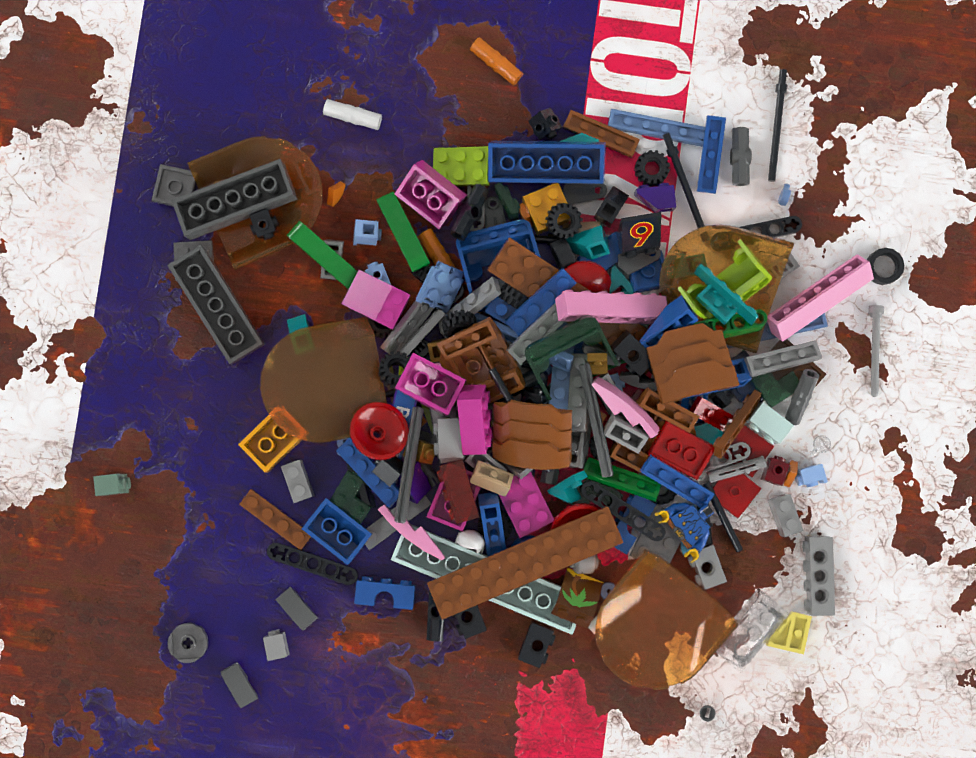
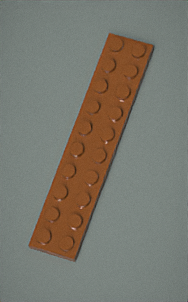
(530, 272)
(524, 562)

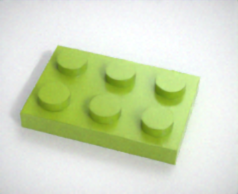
(462, 165)

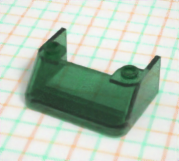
(582, 329)

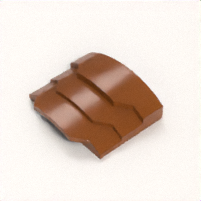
(477, 351)
(691, 363)
(670, 412)
(532, 435)

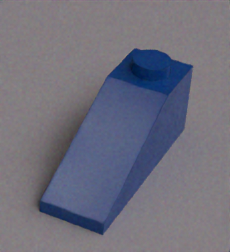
(674, 316)
(492, 523)

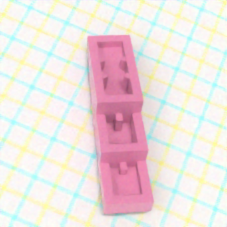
(621, 402)
(417, 537)

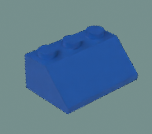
(337, 531)

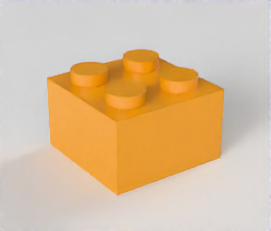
(540, 202)

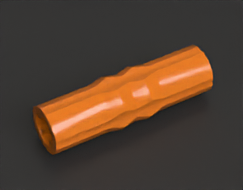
(496, 61)
(434, 248)

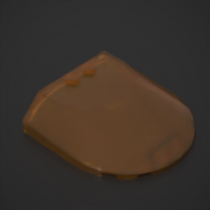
(249, 154)
(715, 248)
(321, 379)
(659, 625)

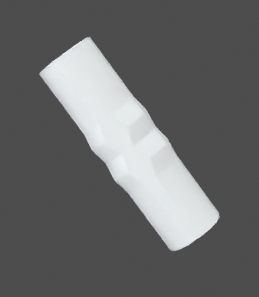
(352, 114)

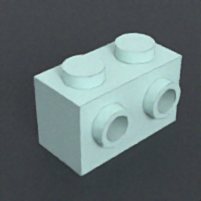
(769, 423)

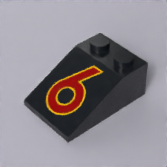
(639, 234)

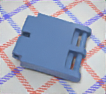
(440, 286)

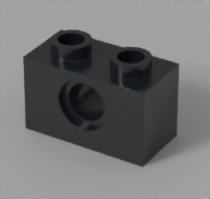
(627, 343)
(472, 627)
(530, 655)

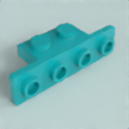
(721, 300)

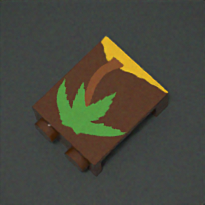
(577, 598)

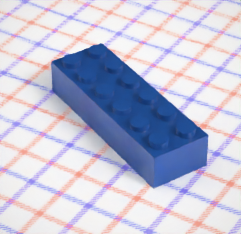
(546, 162)

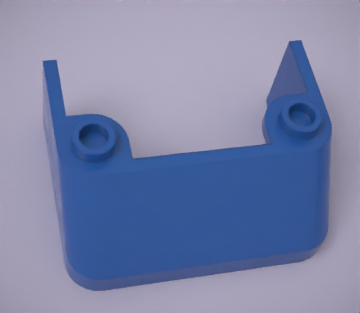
(484, 245)

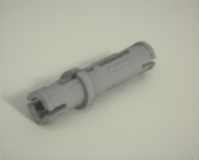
(758, 464)

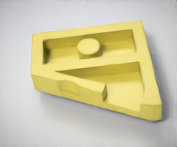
(792, 633)

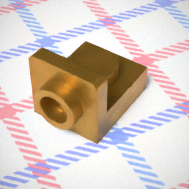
(598, 362)

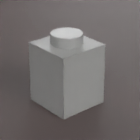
(276, 645)

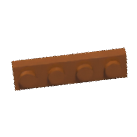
(614, 138)
(740, 418)
(275, 519)

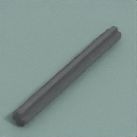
(596, 420)
(409, 464)

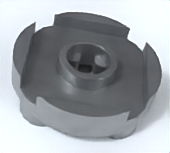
(180, 634)

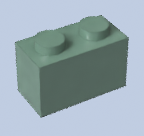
(111, 484)

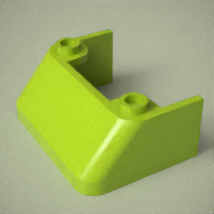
(742, 277)

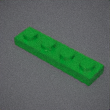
(624, 480)

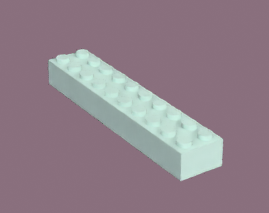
(531, 599)

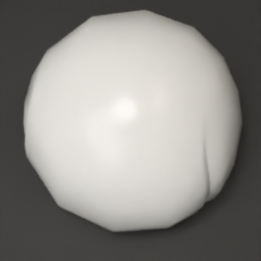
(471, 539)

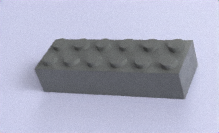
(234, 199)
(216, 304)

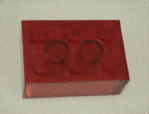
(458, 491)

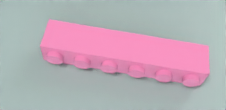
(820, 297)
(610, 307)

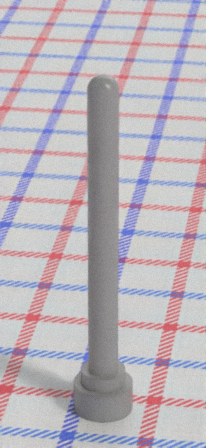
(875, 313)

